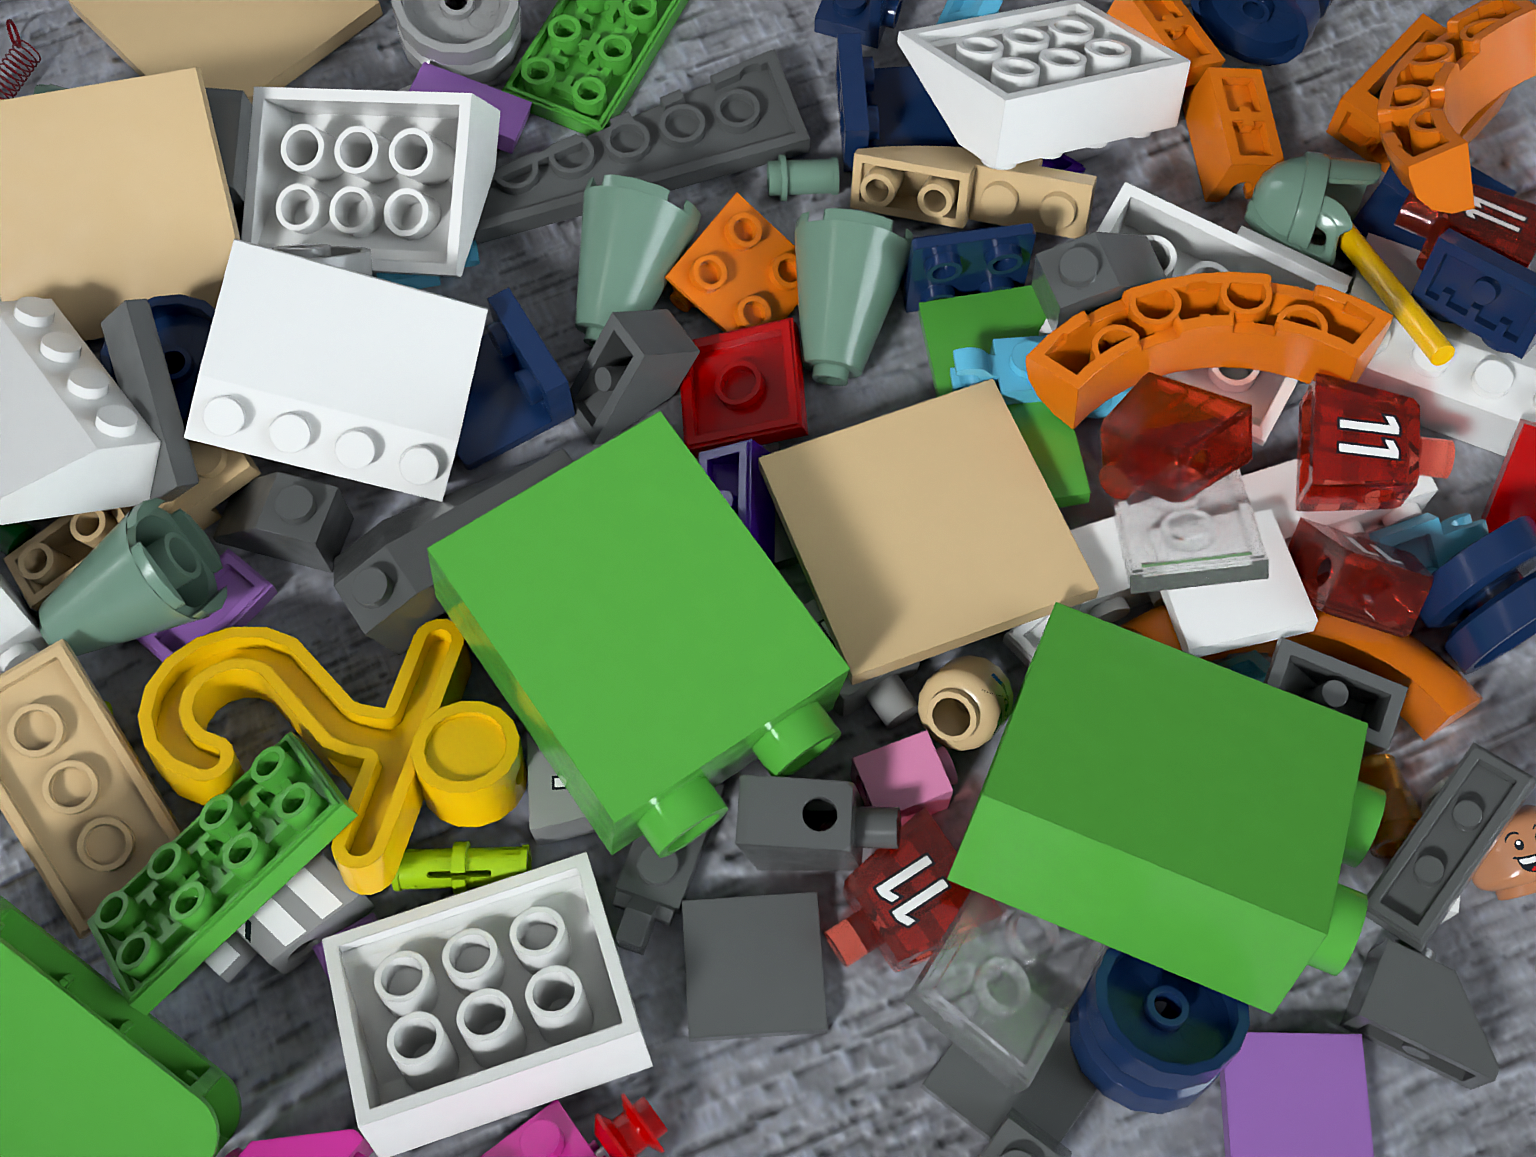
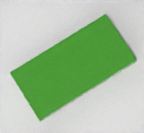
(591, 59)
(996, 315)
(218, 871)

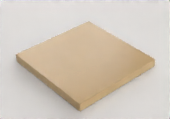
(230, 40)
(113, 196)
(925, 530)

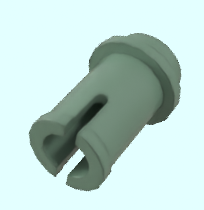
(802, 177)

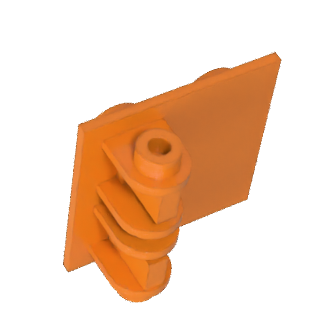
(737, 270)

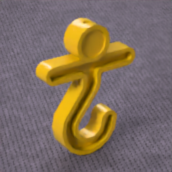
(392, 758)

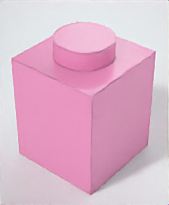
(906, 776)

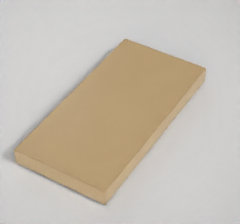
(74, 784)

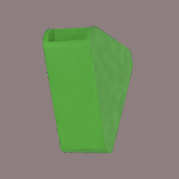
(92, 1071)

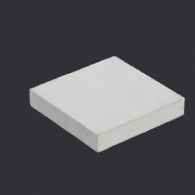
(1244, 612)

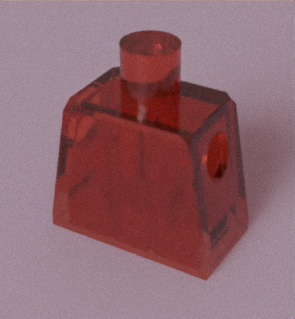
(1172, 440)

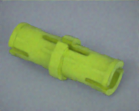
(460, 866)

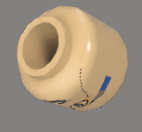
(965, 702)

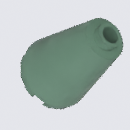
(627, 248)
(845, 288)
(136, 582)

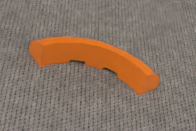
(1443, 87)
(1203, 324)
(1435, 688)

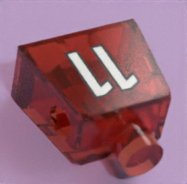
(1496, 222)
(1362, 448)
(1366, 579)
(900, 899)

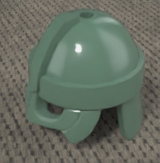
(1310, 200)

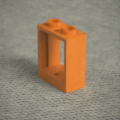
(1356, 115)

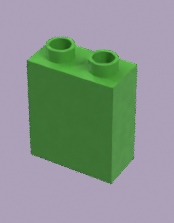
(641, 637)
(1175, 812)

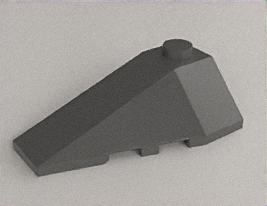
(388, 569)

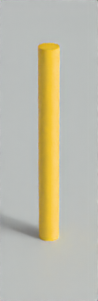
(1396, 297)

